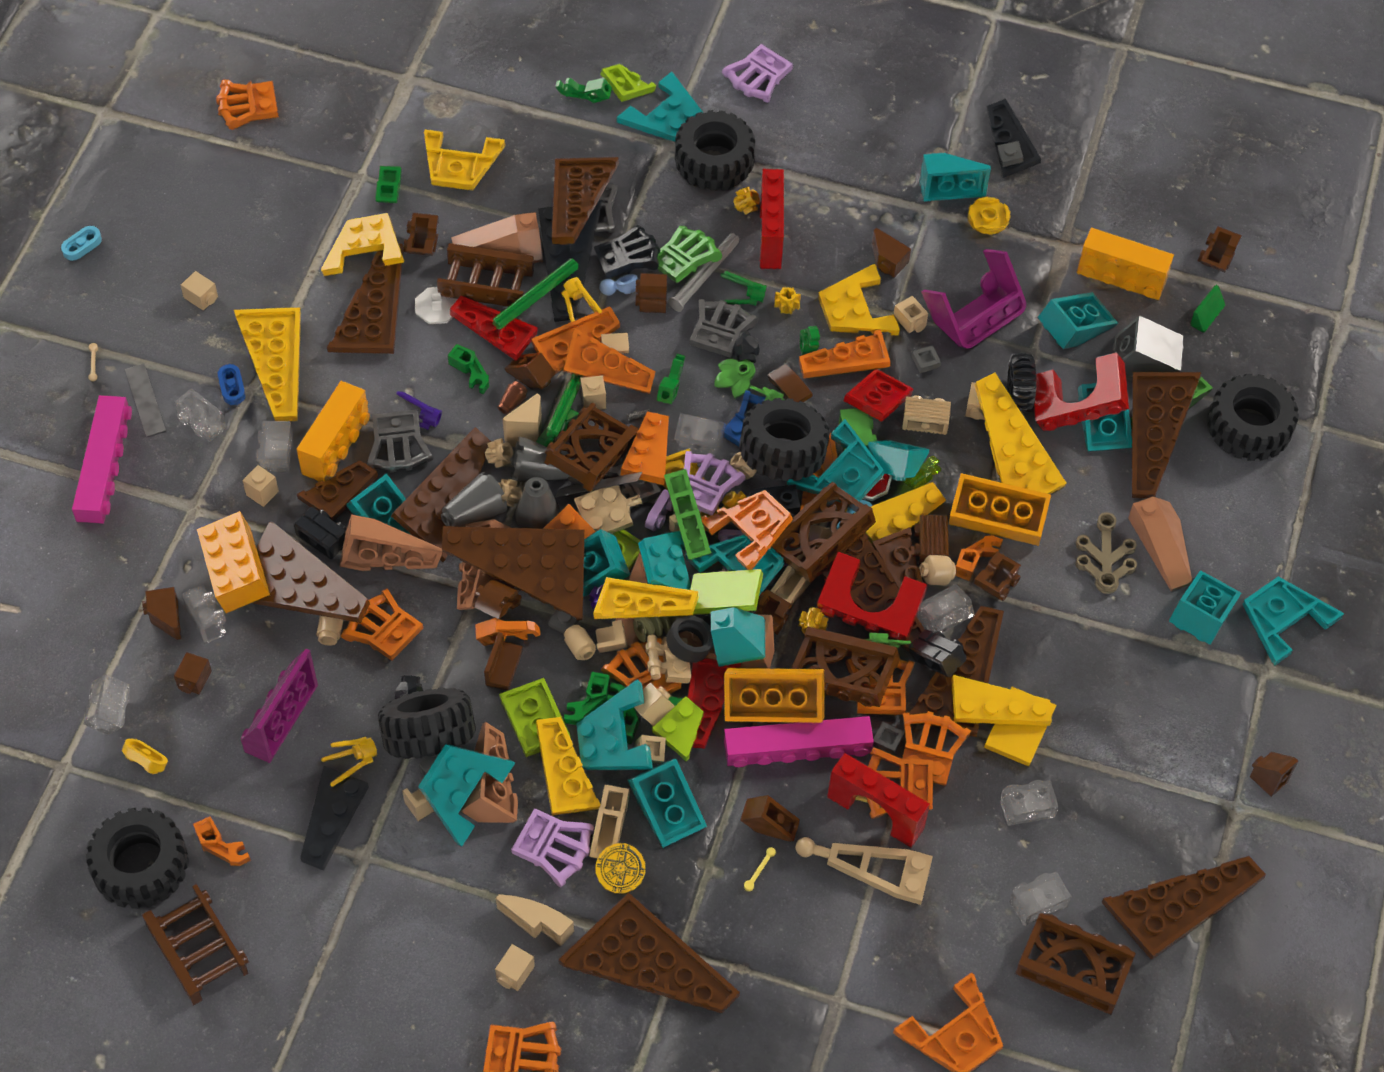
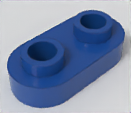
(231, 386)

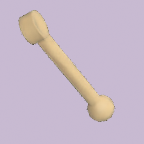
(93, 348)

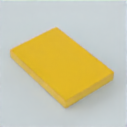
(1016, 741)

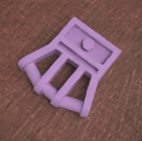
(760, 61)
(706, 493)
(539, 836)

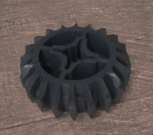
(1022, 381)

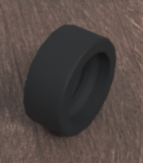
(680, 648)

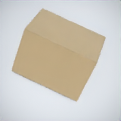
(524, 421)

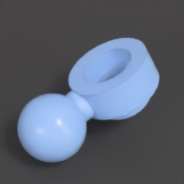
(624, 284)

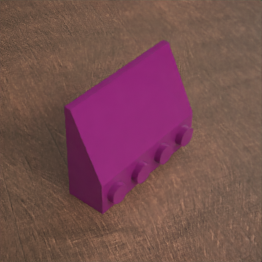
(281, 708)

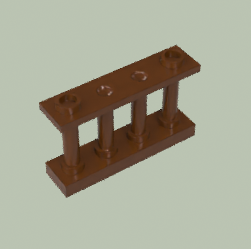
(485, 259)
(181, 965)

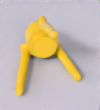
(575, 290)
(363, 749)

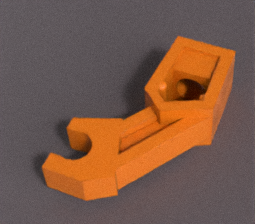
(983, 548)
(487, 631)
(226, 852)

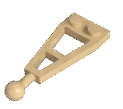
(913, 876)

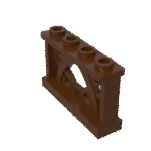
(581, 468)
(818, 511)
(849, 687)
(1073, 987)

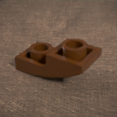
(790, 384)

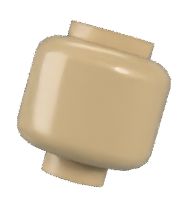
(937, 570)

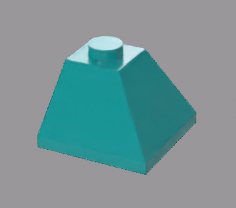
(898, 458)
(737, 636)

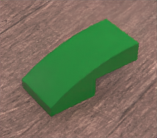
(388, 184)

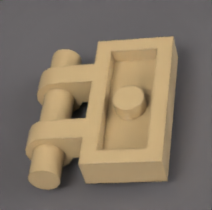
(673, 668)

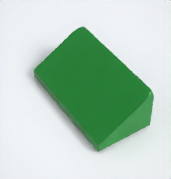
(1208, 309)

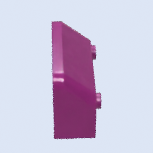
(996, 307)

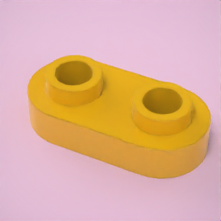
(144, 755)

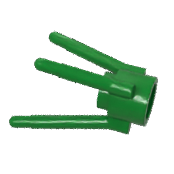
(755, 290)

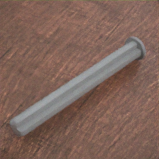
(694, 283)

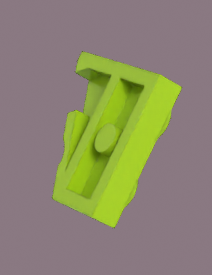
(626, 83)

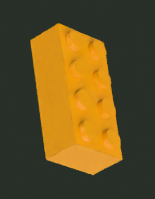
(1125, 263)
(333, 432)
(999, 509)
(233, 562)
(774, 695)

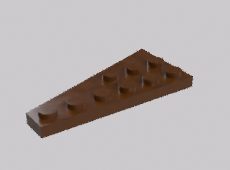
(576, 193)
(372, 313)
(1157, 419)
(423, 508)
(874, 585)
(979, 647)
(1176, 906)

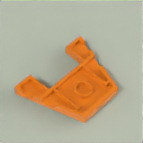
(758, 518)
(963, 1041)

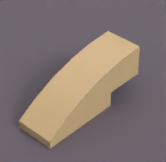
(791, 583)
(609, 819)
(536, 917)

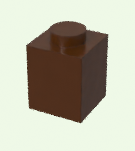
(192, 673)

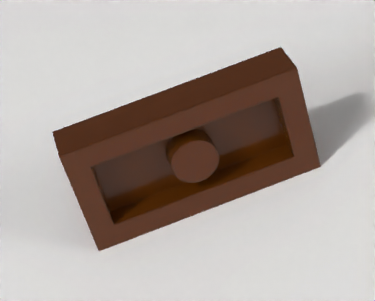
(502, 663)

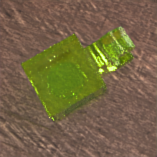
(924, 474)

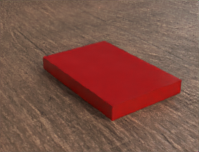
(878, 395)

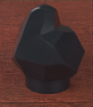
(746, 347)
(408, 685)

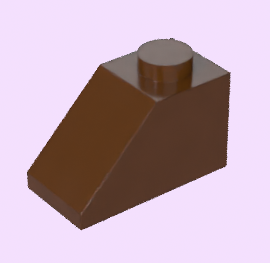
(889, 253)
(531, 370)
(163, 610)
(1273, 771)
(769, 818)

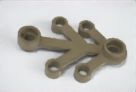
(1105, 557)

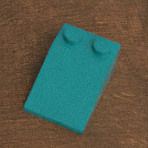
(952, 177)
(1076, 319)
(1107, 431)
(379, 502)
(602, 560)
(1204, 607)
(667, 802)

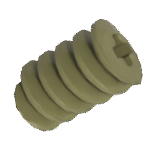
(652, 625)

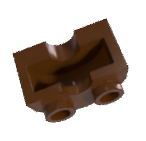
(422, 234)
(1220, 249)
(999, 576)
(497, 598)
(773, 605)

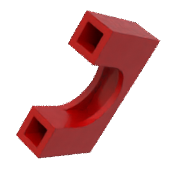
(772, 218)
(1107, 398)
(894, 621)
(906, 809)

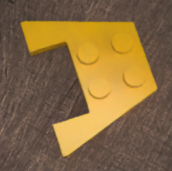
(459, 168)
(364, 236)
(847, 309)

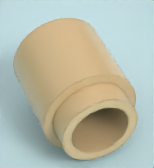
(329, 630)
(579, 642)

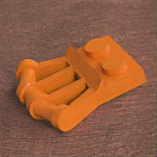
(258, 95)
(393, 635)
(623, 657)
(895, 695)
(941, 760)
(914, 775)
(507, 1043)

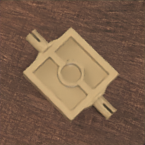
(607, 509)

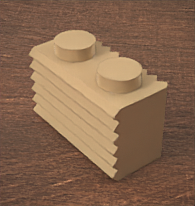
(926, 415)

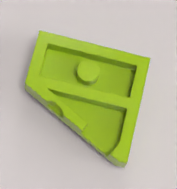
(680, 727)

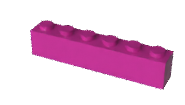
(101, 459)
(798, 741)

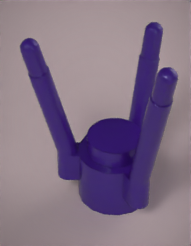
(429, 415)

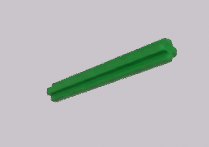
(535, 293)
(564, 406)

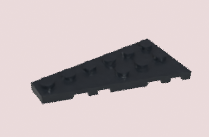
(559, 254)

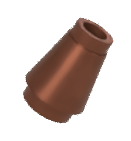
(512, 397)

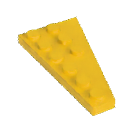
(274, 348)
(1014, 446)

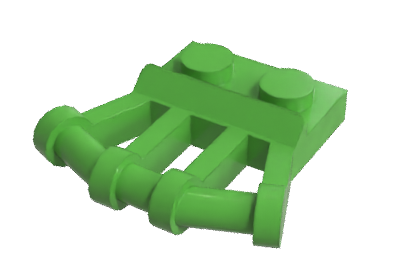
(679, 264)

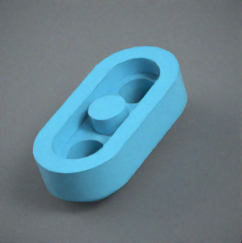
(79, 243)

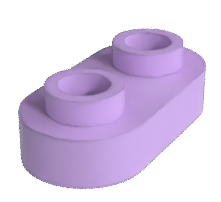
(657, 514)

